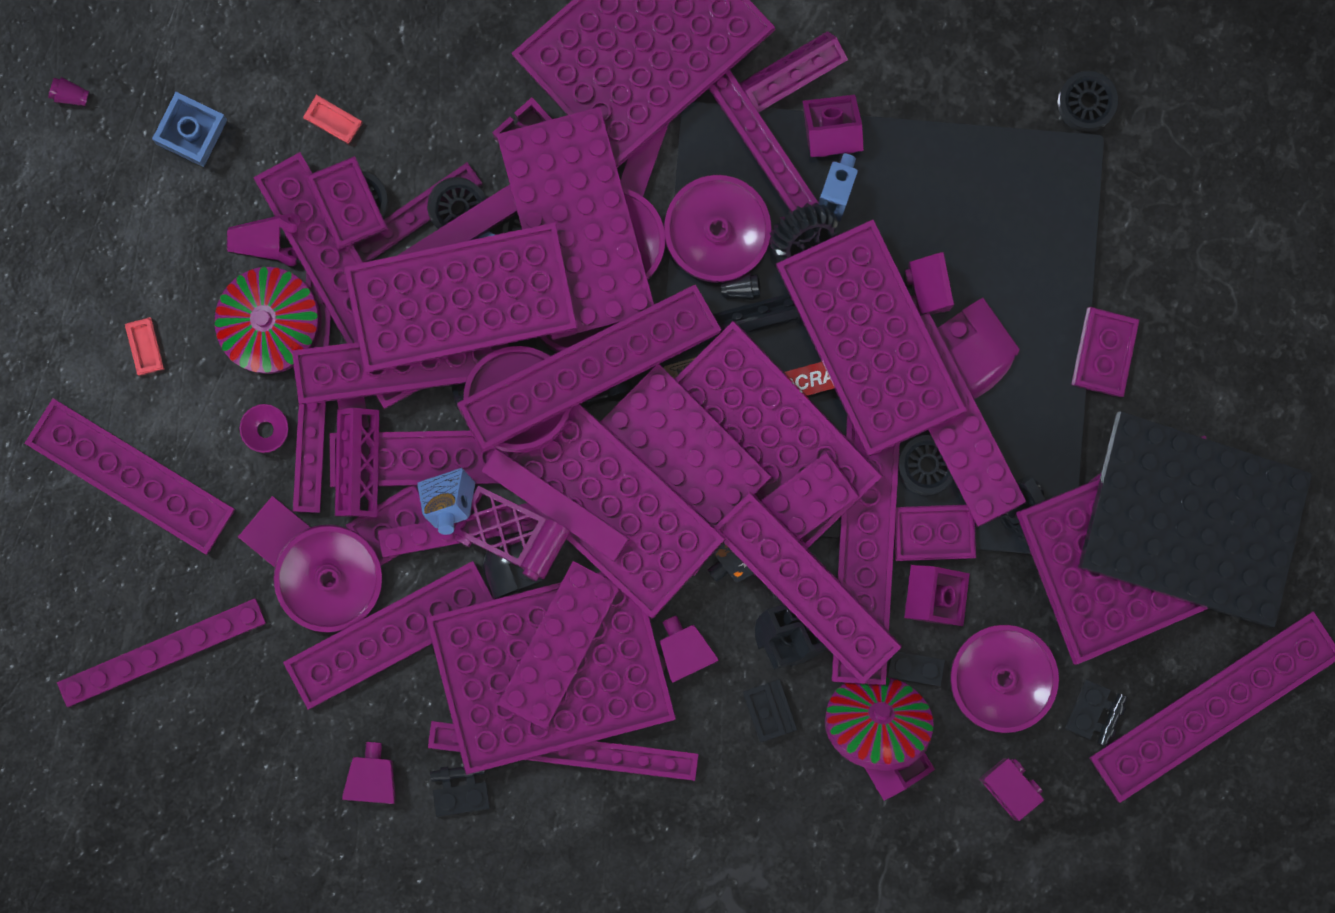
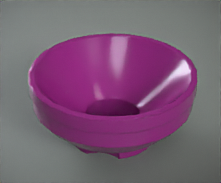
(258, 415)

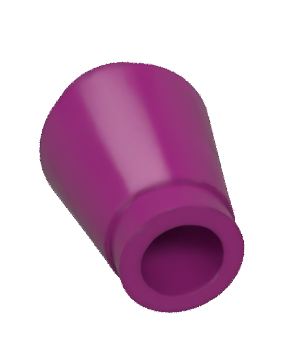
(67, 92)

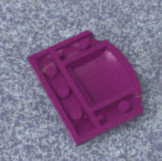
(979, 346)

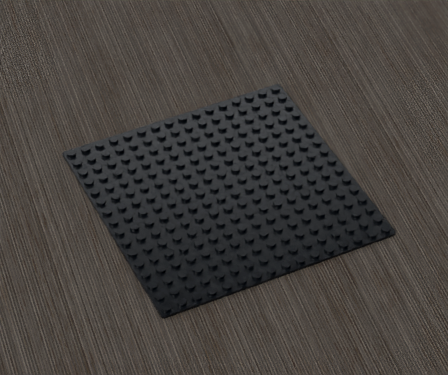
(1013, 229)

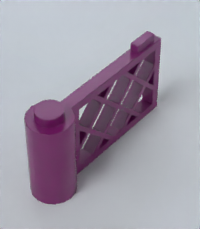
(537, 553)

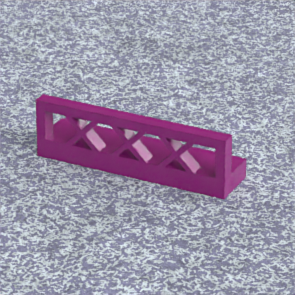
(793, 71)
(351, 462)

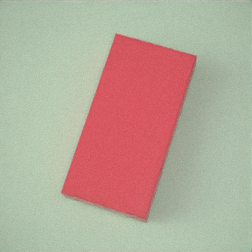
(332, 119)
(144, 346)

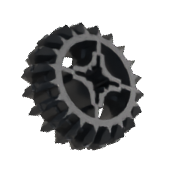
(803, 230)

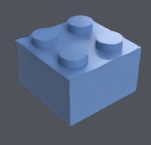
(189, 129)

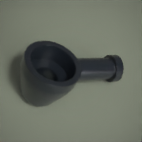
(615, 393)

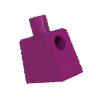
(684, 650)
(370, 777)

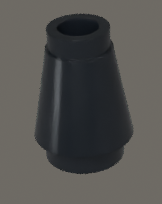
(742, 287)

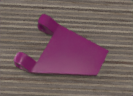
(263, 238)

